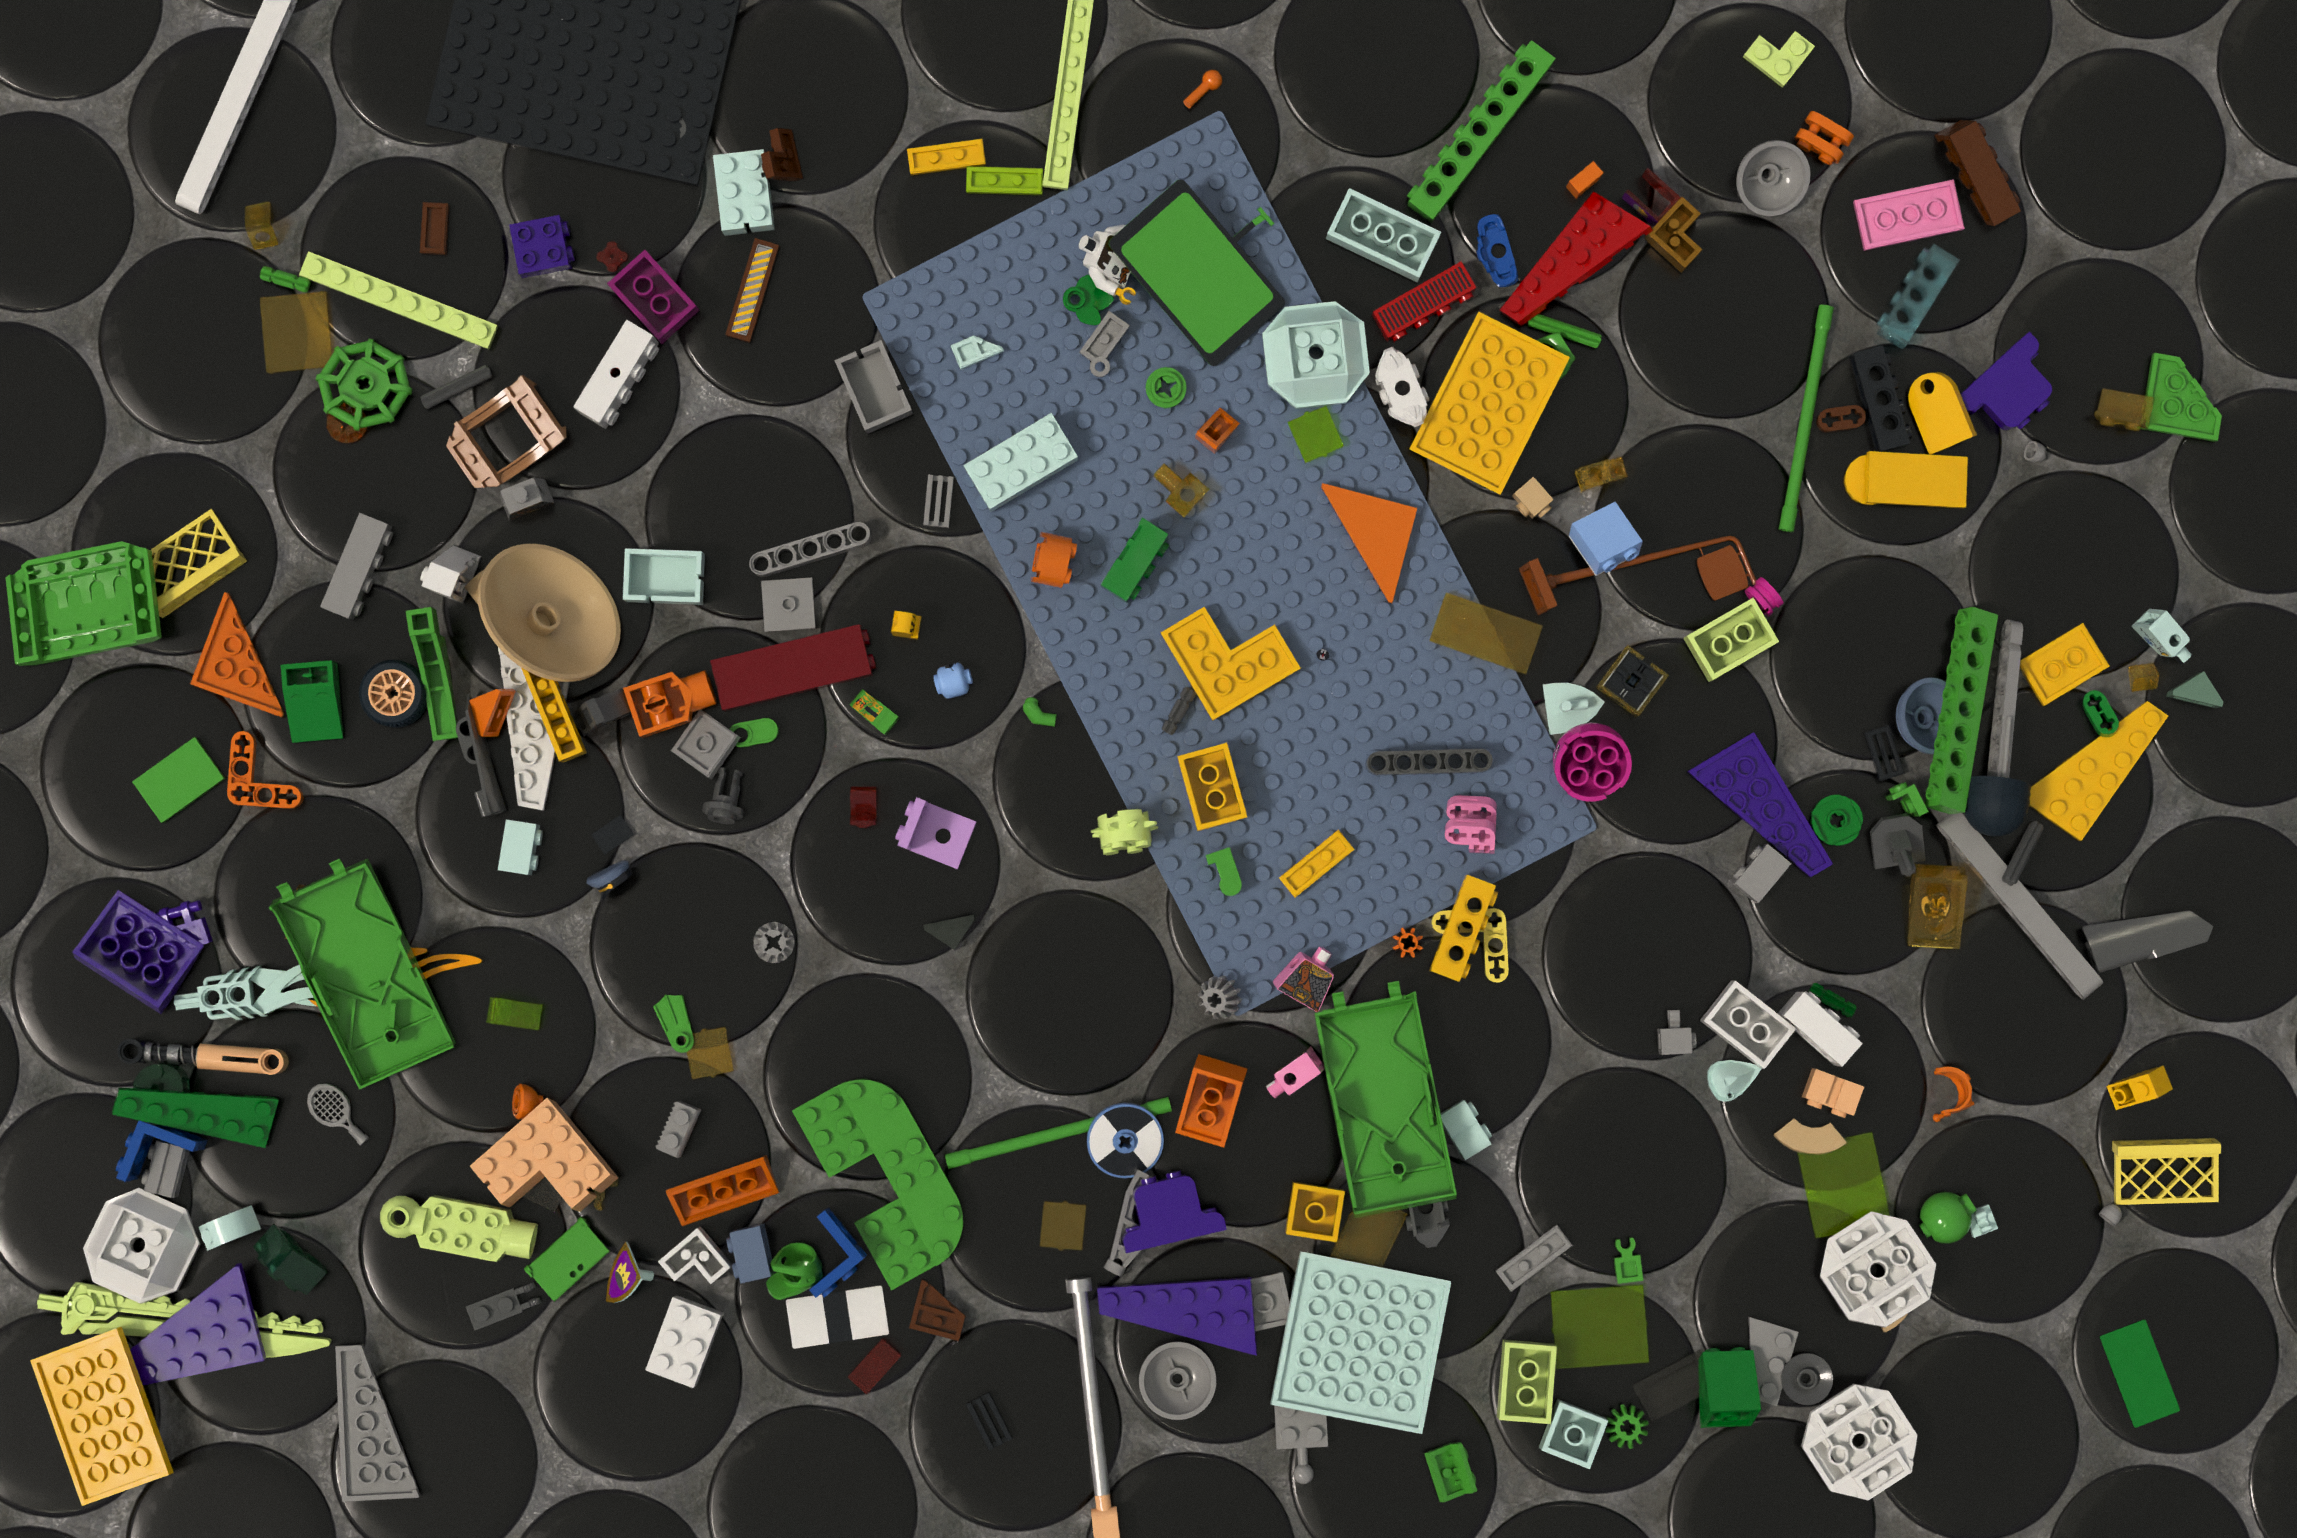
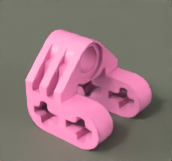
(1474, 826)

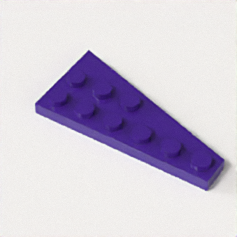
(1755, 791)
(1201, 1310)

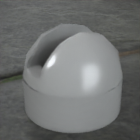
(2037, 448)
(2111, 1214)

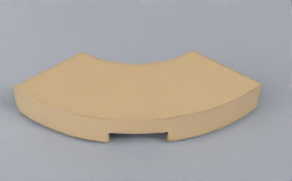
(1810, 1140)

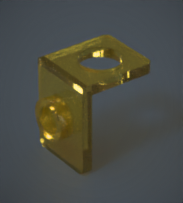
(259, 220)

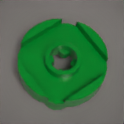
(1849, 826)

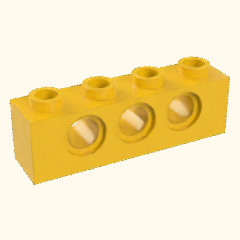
(555, 717)
(1470, 888)

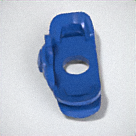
(1492, 232)

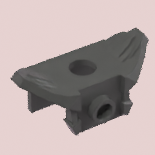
(1428, 1227)

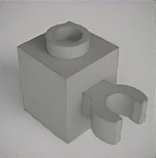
(1675, 1039)

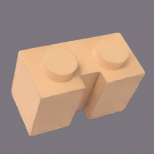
(1832, 1092)

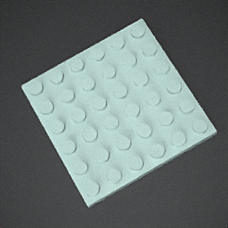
(1360, 1342)

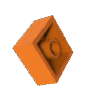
(1584, 179)

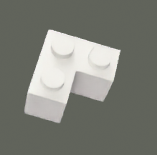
(696, 1250)

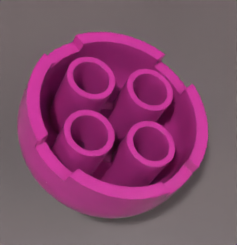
(1591, 761)

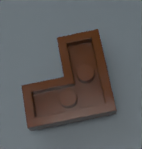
(784, 161)

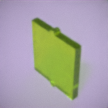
(1315, 434)

